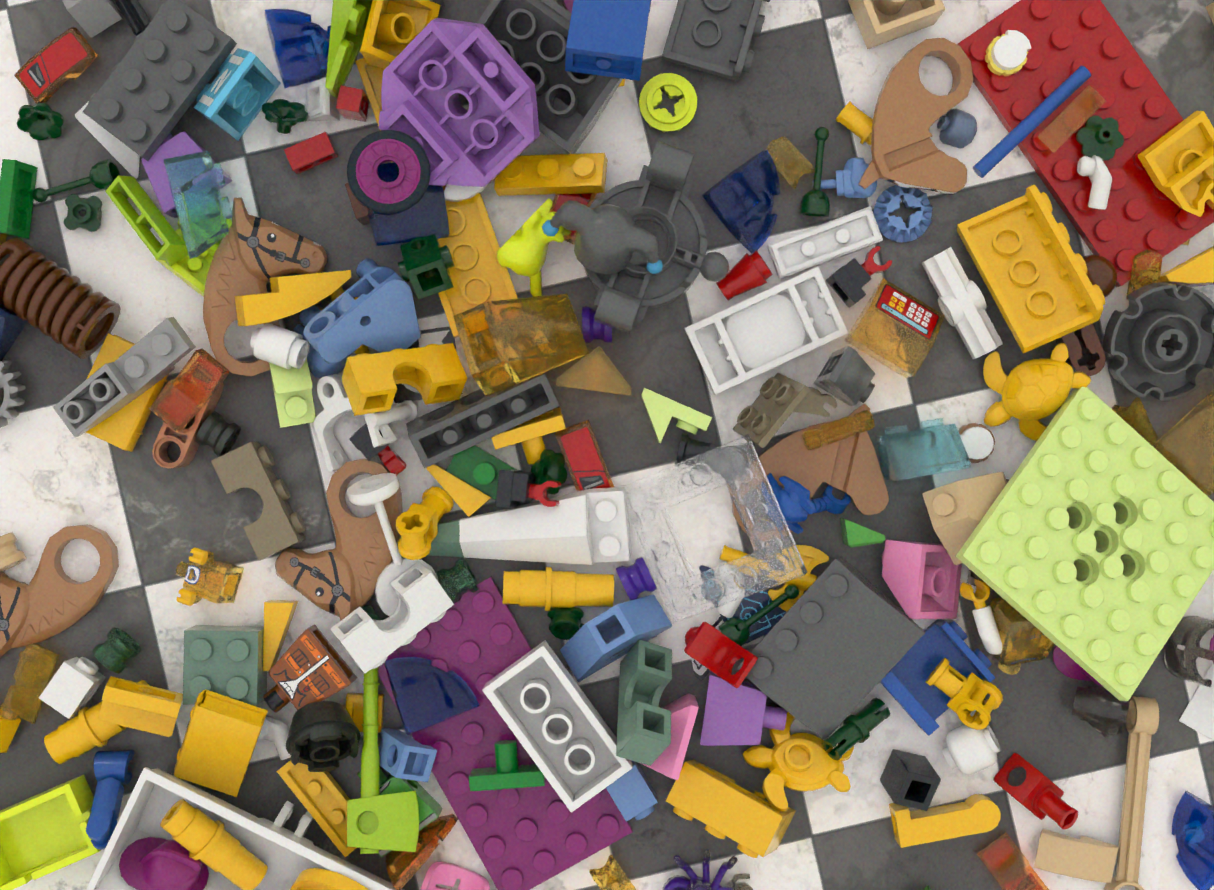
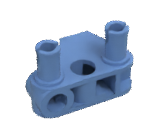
(379, 317)

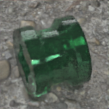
(458, 580)
(116, 650)

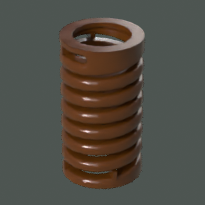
(54, 299)

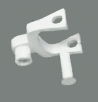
(336, 404)

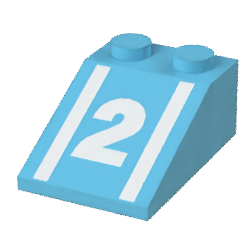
(237, 93)

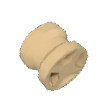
(9, 554)

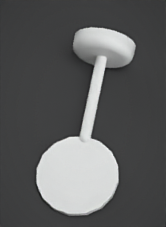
(374, 491)

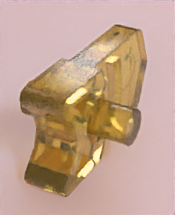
(789, 160)
(1145, 270)
(1137, 418)
(611, 876)

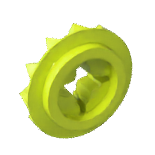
(675, 87)

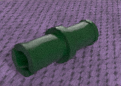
(856, 728)

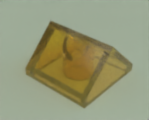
(595, 373)

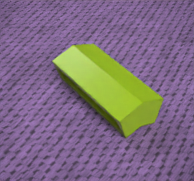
(126, 187)

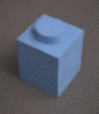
(633, 794)

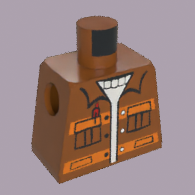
(307, 672)

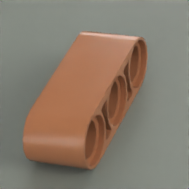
(184, 438)

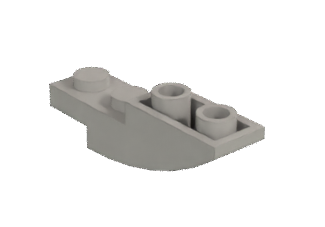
(125, 378)

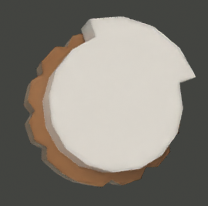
(977, 441)

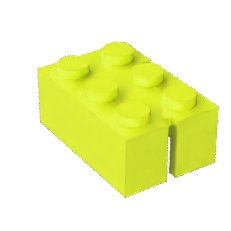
(46, 832)

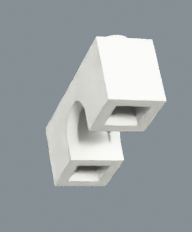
(419, 604)

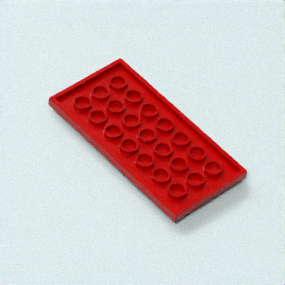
(1062, 40)

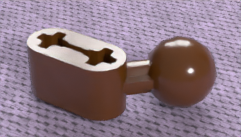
(1085, 340)

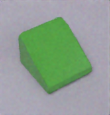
(857, 535)

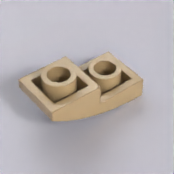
(1076, 857)

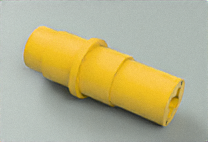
(557, 589)
(81, 734)
(213, 845)

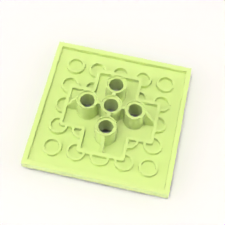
(1097, 542)

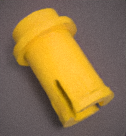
(856, 122)

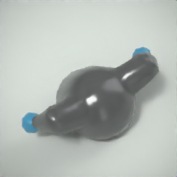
(605, 237)

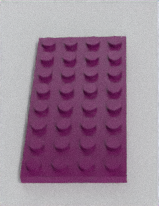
(516, 831)

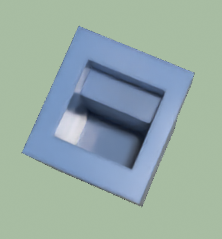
(405, 756)

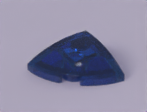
(298, 46)
(746, 200)
(427, 693)
(1195, 839)

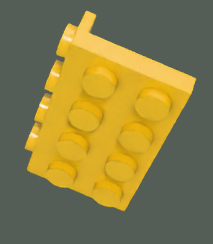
(1032, 270)

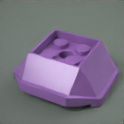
(423, 102)

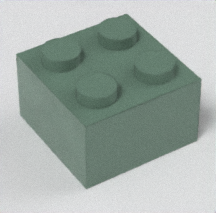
(224, 662)

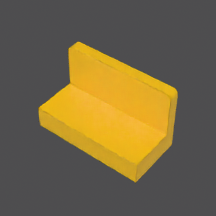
(140, 706)

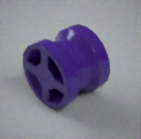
(593, 330)
(636, 578)

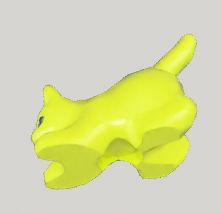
(528, 247)

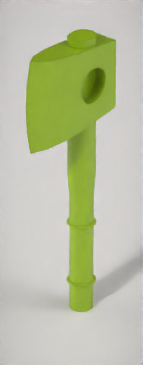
(374, 819)

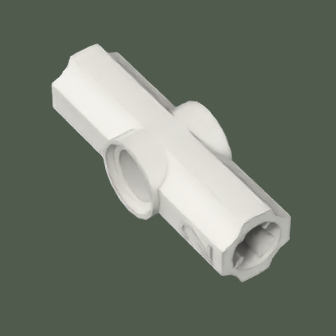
(962, 303)

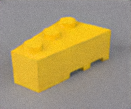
(728, 809)

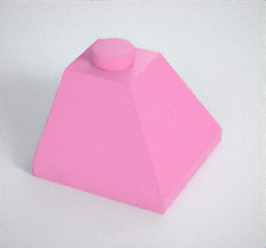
(922, 578)
(682, 721)

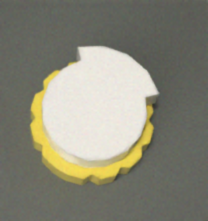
(1007, 53)

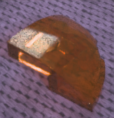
(403, 865)

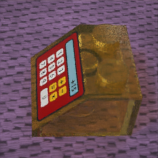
(896, 329)

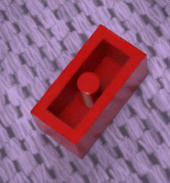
(352, 103)
(311, 153)

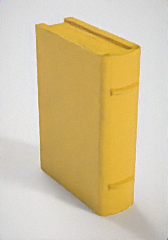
(127, 424)
(219, 742)

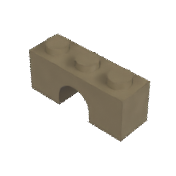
(278, 524)

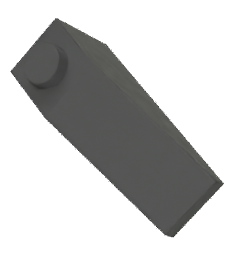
(846, 377)

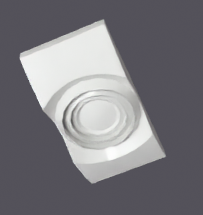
(766, 330)

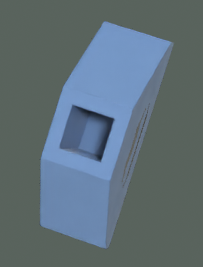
(614, 635)

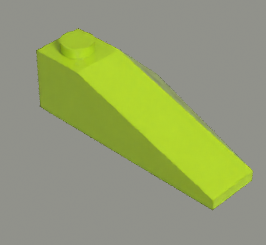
(345, 42)

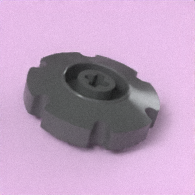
(1137, 335)

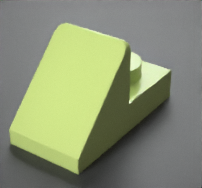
(293, 395)
(662, 409)

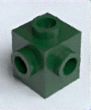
(426, 266)

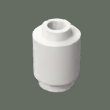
(279, 346)

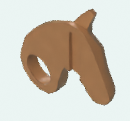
(845, 465)

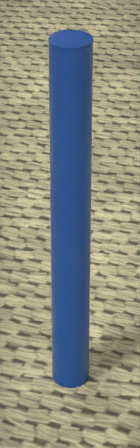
(1032, 121)

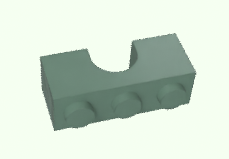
(641, 723)

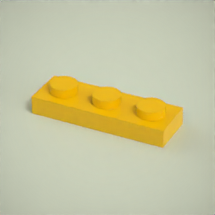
(553, 175)
(322, 799)

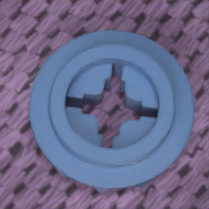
(894, 227)

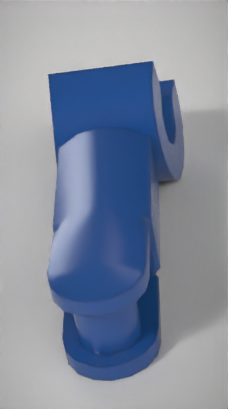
(111, 775)

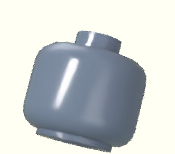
(957, 128)

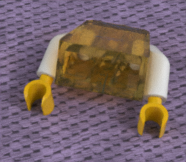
(1005, 630)

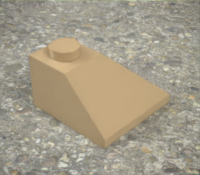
(960, 507)

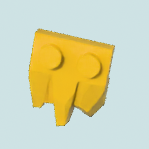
(1184, 163)

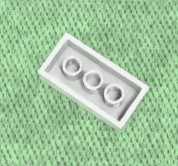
(557, 725)

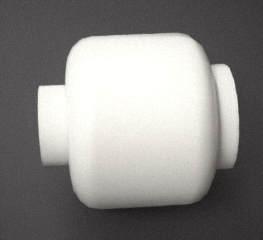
(971, 749)

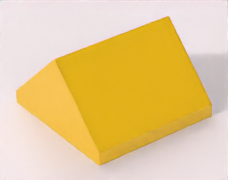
(393, 26)

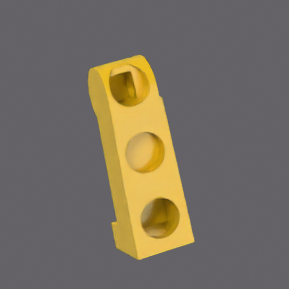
(944, 822)

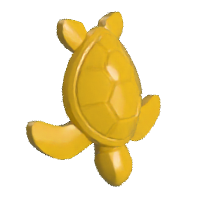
(1031, 389)
(797, 764)

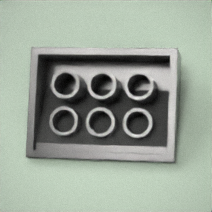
(537, 40)
(832, 648)

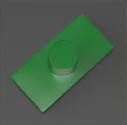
(16, 198)
(478, 469)
(507, 771)

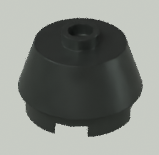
(322, 736)

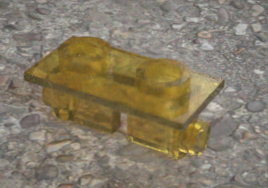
(31, 677)

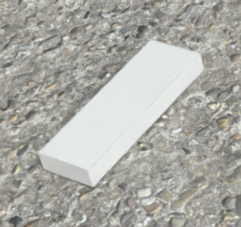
(824, 242)

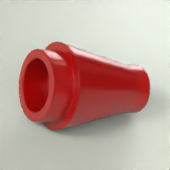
(746, 275)

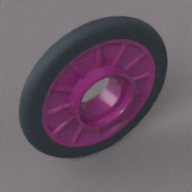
(373, 152)

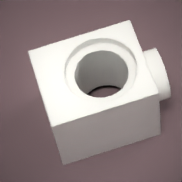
(72, 686)

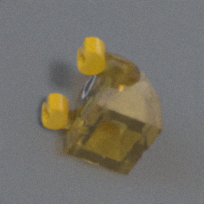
(208, 579)

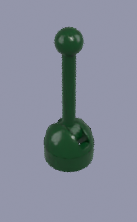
(100, 175)
(816, 201)
(739, 630)

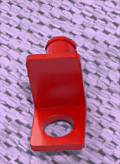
(718, 653)
(1037, 793)

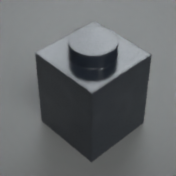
(910, 780)

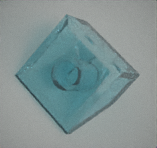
(198, 200)
(921, 451)

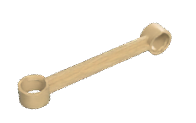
(1141, 724)

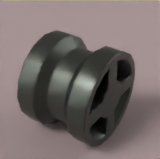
(218, 434)

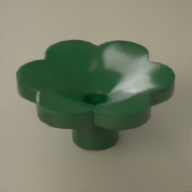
(284, 114)
(40, 121)
(1093, 141)
(550, 468)

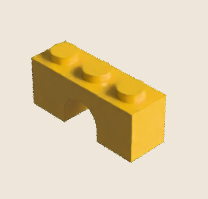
(430, 369)

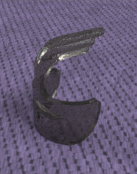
(1183, 662)

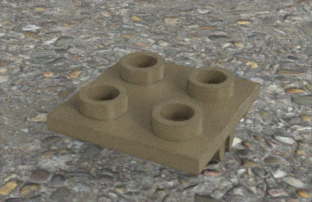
(774, 405)

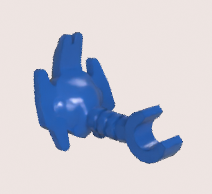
(796, 504)

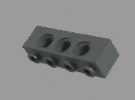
(478, 418)

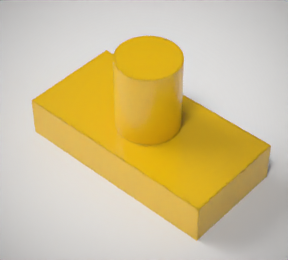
(531, 434)

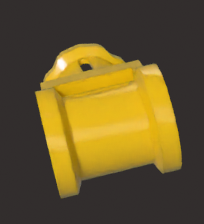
(420, 521)
(966, 694)

